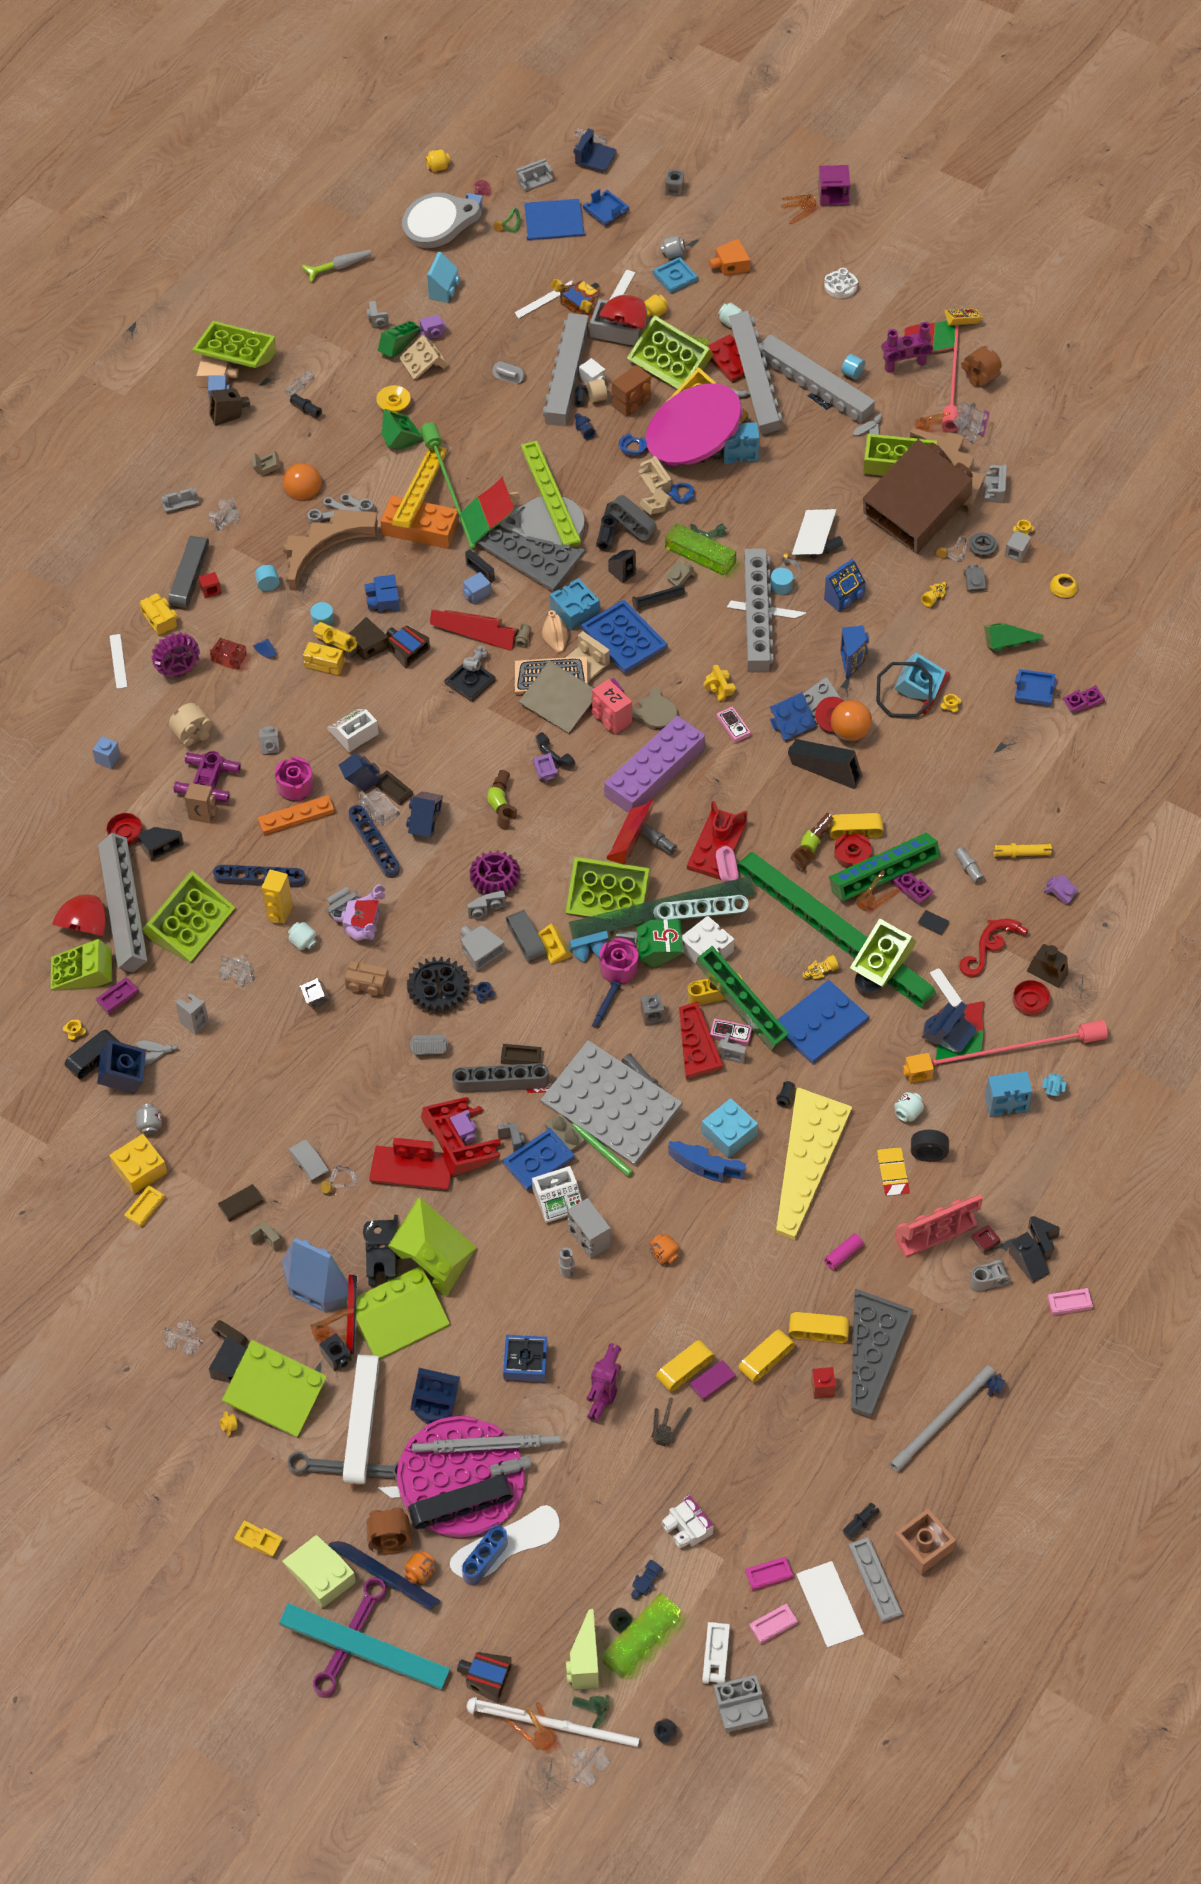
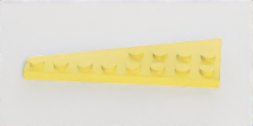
(812, 1140)

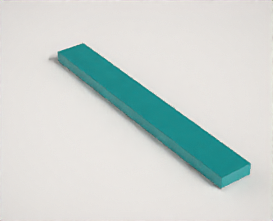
(364, 1646)

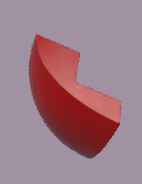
(626, 310)
(82, 914)

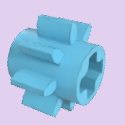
(1054, 1084)

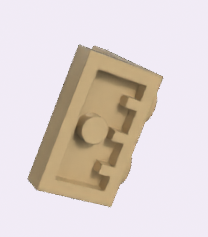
(421, 357)
(596, 653)

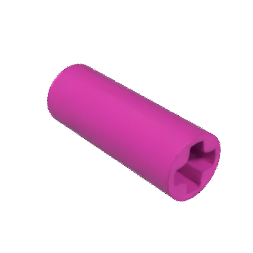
(843, 1251)

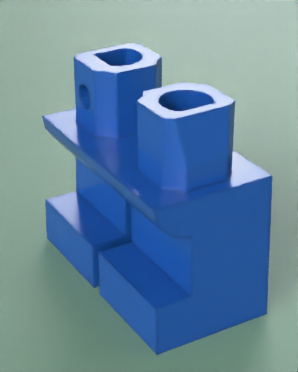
(386, 593)

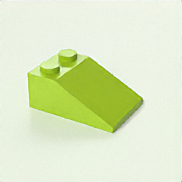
(883, 953)

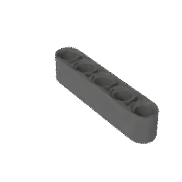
(188, 571)
(491, 1076)

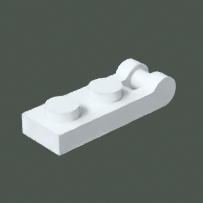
(716, 1652)

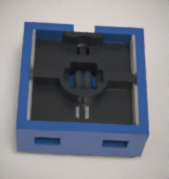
(525, 1358)

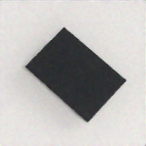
(933, 922)

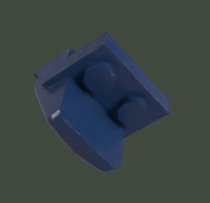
(949, 1028)
(434, 1395)

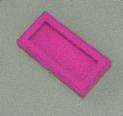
(769, 1573)

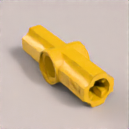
(335, 636)

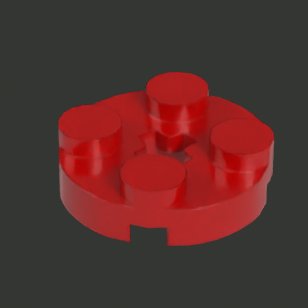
(857, 841)

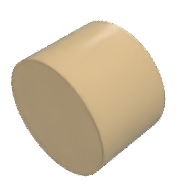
(597, 390)

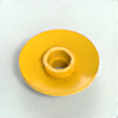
(393, 398)

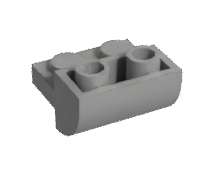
(740, 1703)

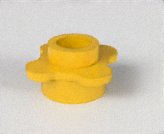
(1023, 526)
(954, 700)
(70, 1026)
(228, 1423)

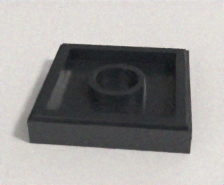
(470, 683)

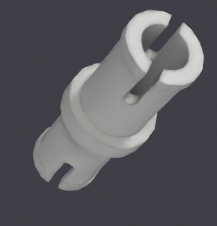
(969, 865)
(566, 1262)

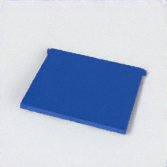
(553, 219)

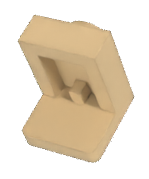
(656, 503)

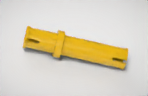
(1022, 850)

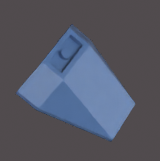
(314, 1277)

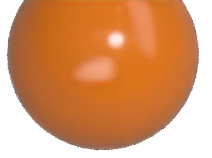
(302, 481)
(851, 720)

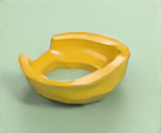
(1062, 591)

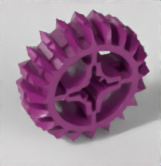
(175, 654)
(494, 867)

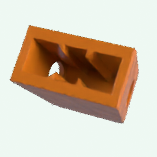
(731, 258)

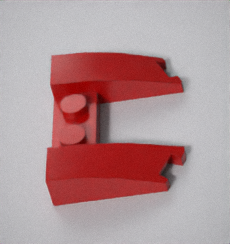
(458, 1156)

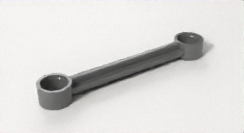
(337, 1467)

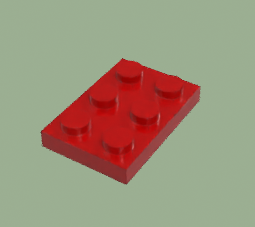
(727, 358)

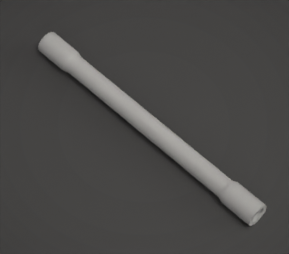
(906, 1454)

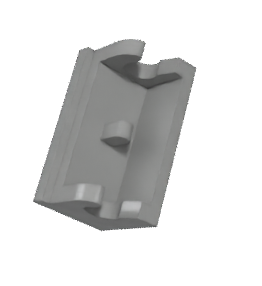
(534, 175)
(995, 484)
(192, 1014)

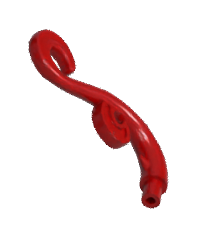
(996, 945)

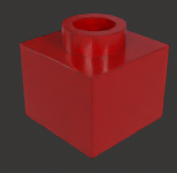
(209, 585)

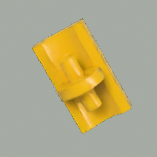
(718, 683)

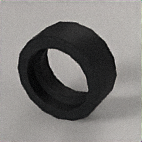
(929, 1145)

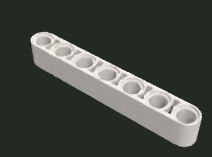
(361, 1419)

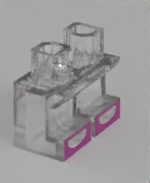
(971, 422)

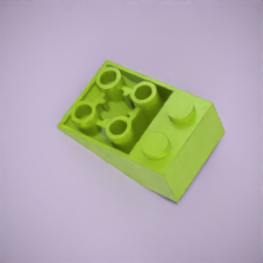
(82, 967)

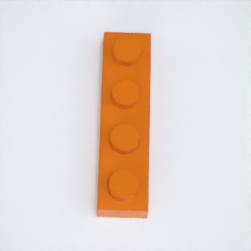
(296, 815)

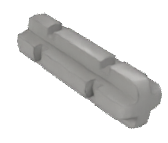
(510, 1466)

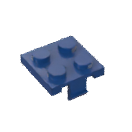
(605, 206)
(1035, 687)
(792, 716)

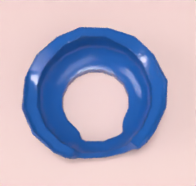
(627, 439)

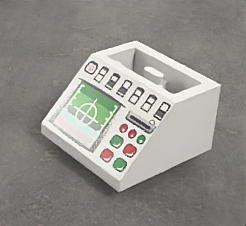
(354, 729)
(556, 1193)

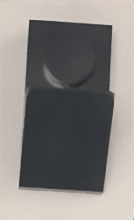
(1042, 1234)

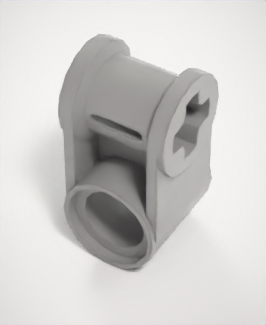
(992, 1275)

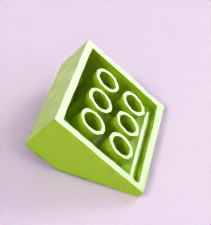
(236, 345)
(669, 353)
(605, 887)
(188, 917)
(399, 1313)
(274, 1388)

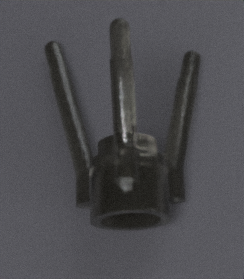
(662, 1435)

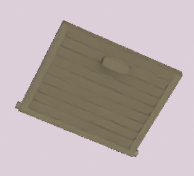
(558, 697)

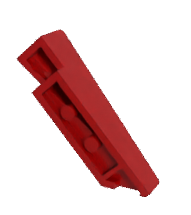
(475, 626)
(630, 833)

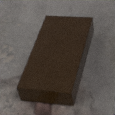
(394, 788)
(520, 1054)
(240, 1202)

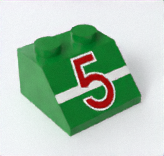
(659, 941)

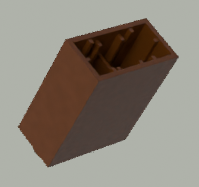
(918, 495)

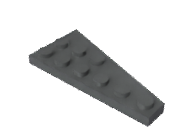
(532, 556)
(876, 1339)

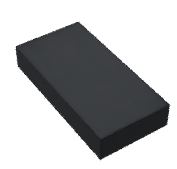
(479, 565)

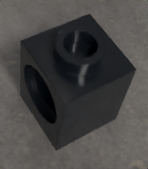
(332, 1345)

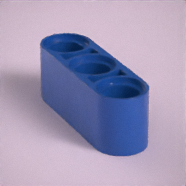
(486, 1545)

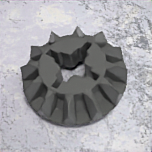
(976, 541)

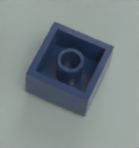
(121, 1066)

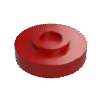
(824, 711)
(125, 825)
(1031, 997)

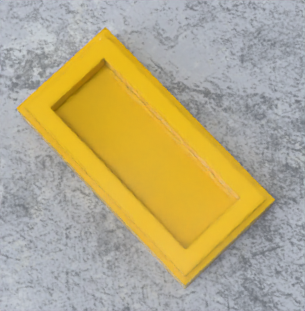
(144, 1206)

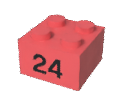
(611, 706)

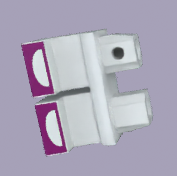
(690, 1522)

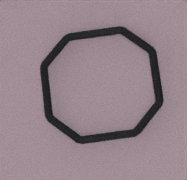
(906, 664)

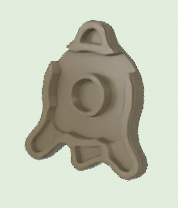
(655, 710)

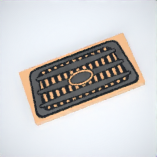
(528, 670)

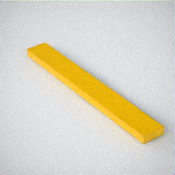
(418, 488)

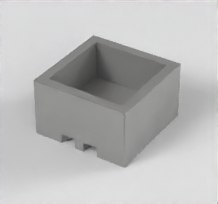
(589, 1228)

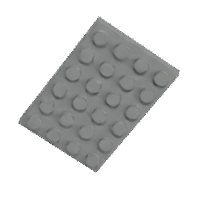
(611, 1102)

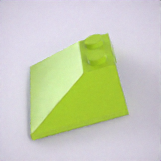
(433, 1245)

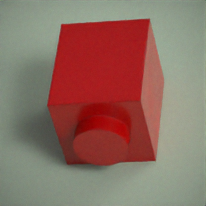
(823, 1382)

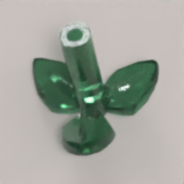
(596, 1704)

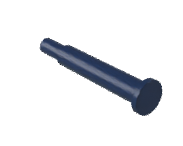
(606, 1003)

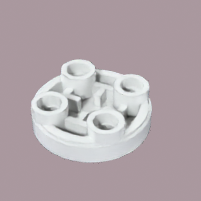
(840, 284)

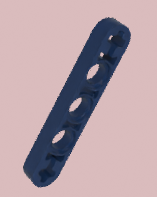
(376, 848)
(251, 871)

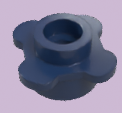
(483, 986)
(995, 1385)

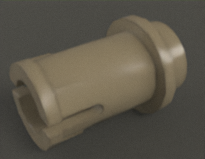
(521, 639)

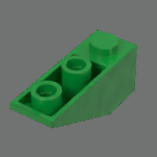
(397, 338)
(1003, 634)

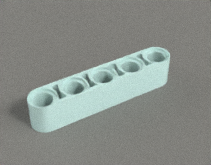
(709, 904)

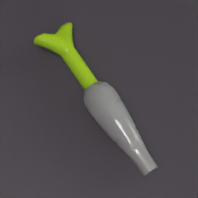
(338, 263)

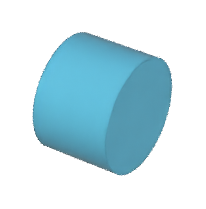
(853, 366)
(267, 578)
(781, 581)
(322, 613)

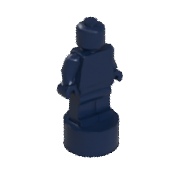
(587, 430)
(642, 1583)

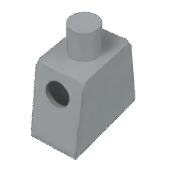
(480, 946)

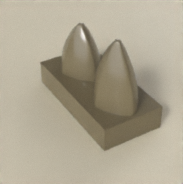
(565, 1132)

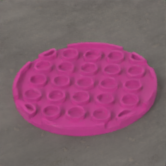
(694, 424)
(432, 1474)

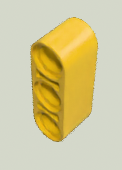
(866, 824)
(706, 994)
(818, 1327)
(766, 1355)
(685, 1365)

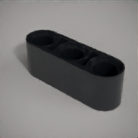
(88, 1056)

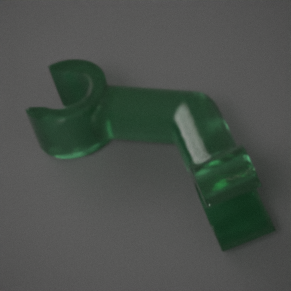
(718, 531)

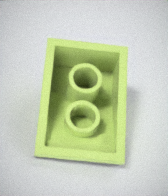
(320, 1571)
(583, 1665)

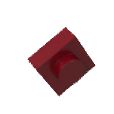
(985, 1238)

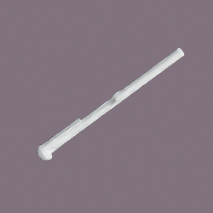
(517, 1714)

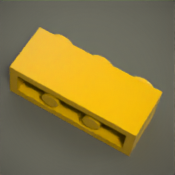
(277, 896)

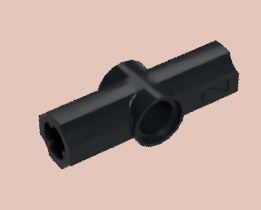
(607, 530)

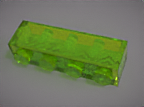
(700, 549)
(641, 1636)

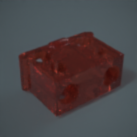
(228, 654)

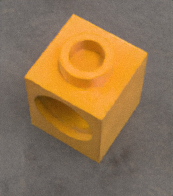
(918, 1068)

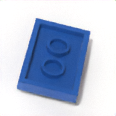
(538, 1157)

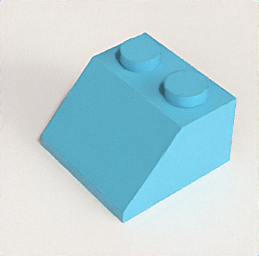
(442, 279)
(915, 682)

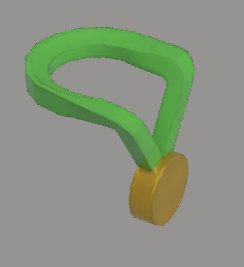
(498, 225)

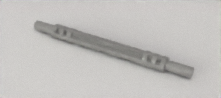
(486, 1443)

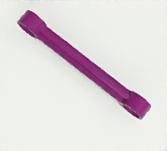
(356, 1624)

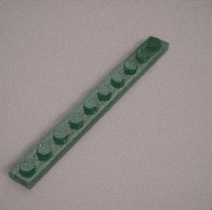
(644, 912)

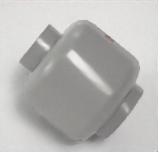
(673, 247)
(148, 1119)

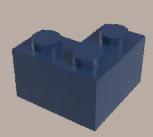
(423, 815)

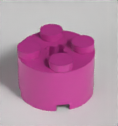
(294, 778)
(619, 960)

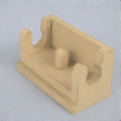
(655, 476)

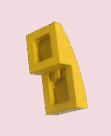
(257, 1539)

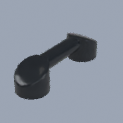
(563, 762)

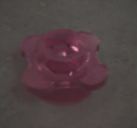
(481, 187)

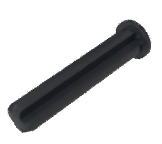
(657, 596)

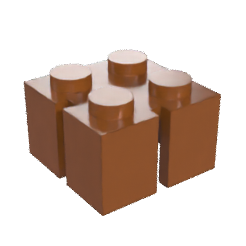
(631, 390)

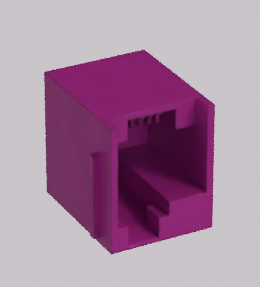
(834, 184)

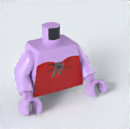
(361, 915)

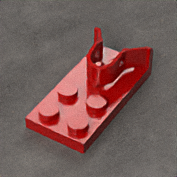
(719, 831)

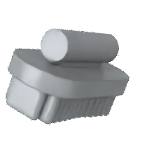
(508, 372)
(339, 900)
(429, 1044)

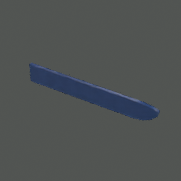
(384, 1573)

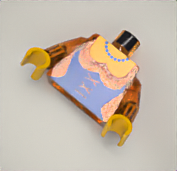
(577, 297)

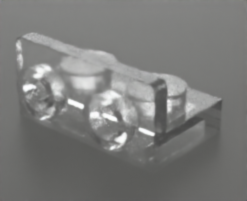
(378, 806)

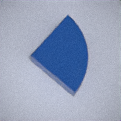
(265, 648)

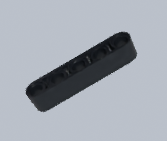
(460, 1502)

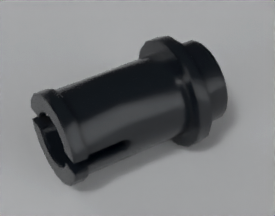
(581, 392)
(784, 1097)

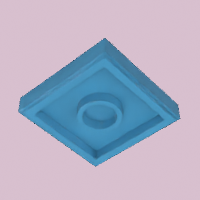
(675, 275)

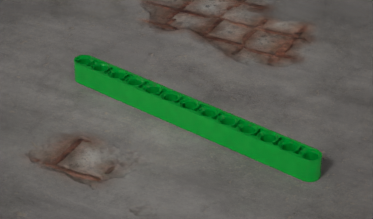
(828, 923)

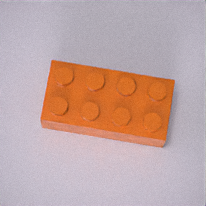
(431, 526)

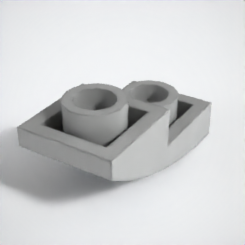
(479, 907)
(308, 1159)

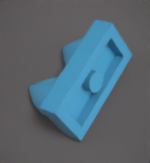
(581, 945)

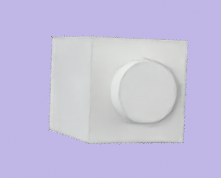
(591, 371)

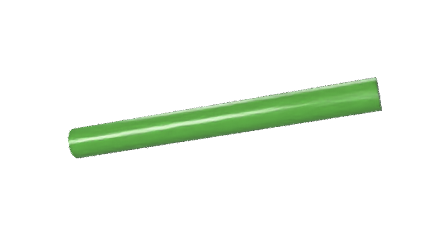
(603, 1150)

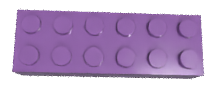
(654, 765)

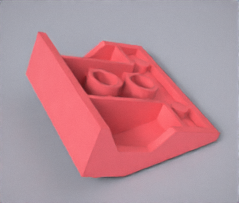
(938, 1226)

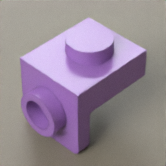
(545, 767)
(1061, 888)

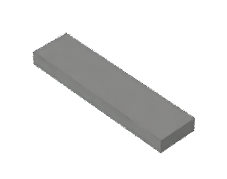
(875, 1580)

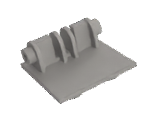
(819, 692)

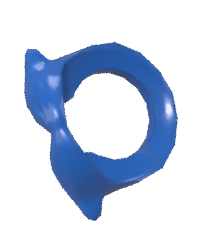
(674, 493)

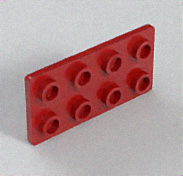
(410, 1164)

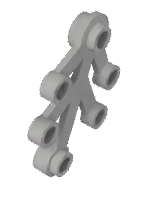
(364, 505)

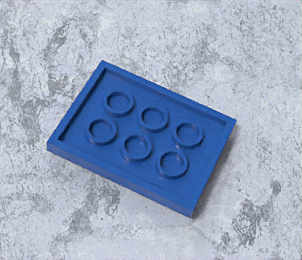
(625, 635)
(822, 1021)

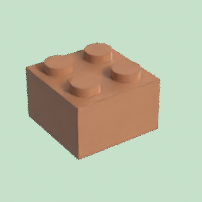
(924, 1541)

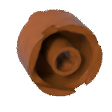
(982, 366)
(388, 1531)

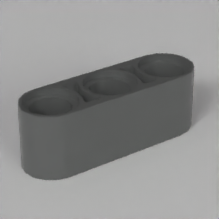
(632, 517)
(525, 935)

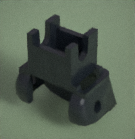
(380, 1258)

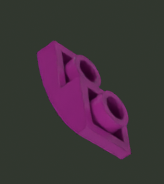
(1084, 700)
(912, 888)

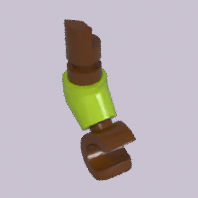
(497, 800)
(810, 841)

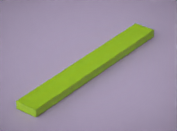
(550, 494)

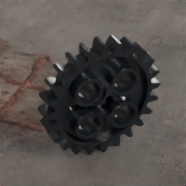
(419, 987)

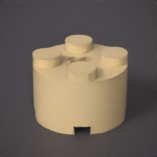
(190, 724)

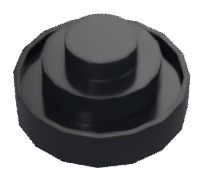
(866, 986)

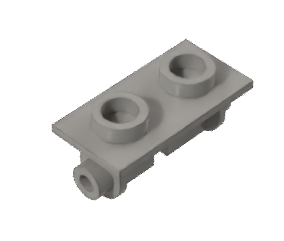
(176, 501)

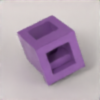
(432, 327)
(464, 1127)

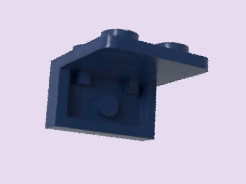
(593, 154)

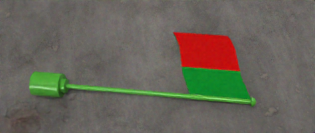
(485, 510)

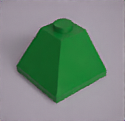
(399, 430)

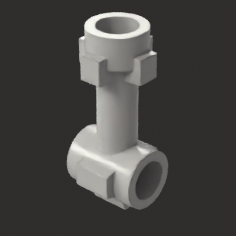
(473, 663)

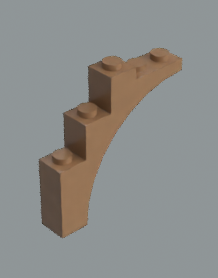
(952, 446)
(342, 526)

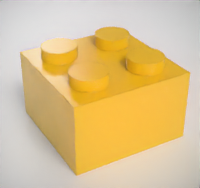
(138, 1164)

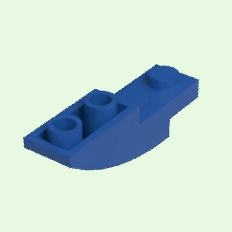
(711, 1167)

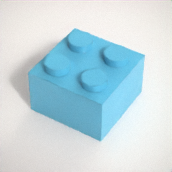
(729, 1128)

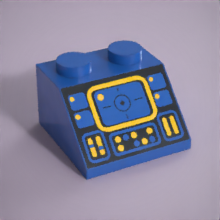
(844, 586)
(853, 648)

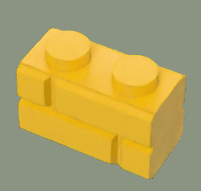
(158, 614)
(324, 658)

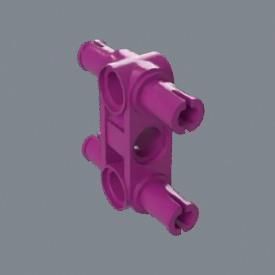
(907, 347)
(209, 772)
(604, 1382)

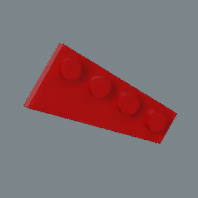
(698, 1046)

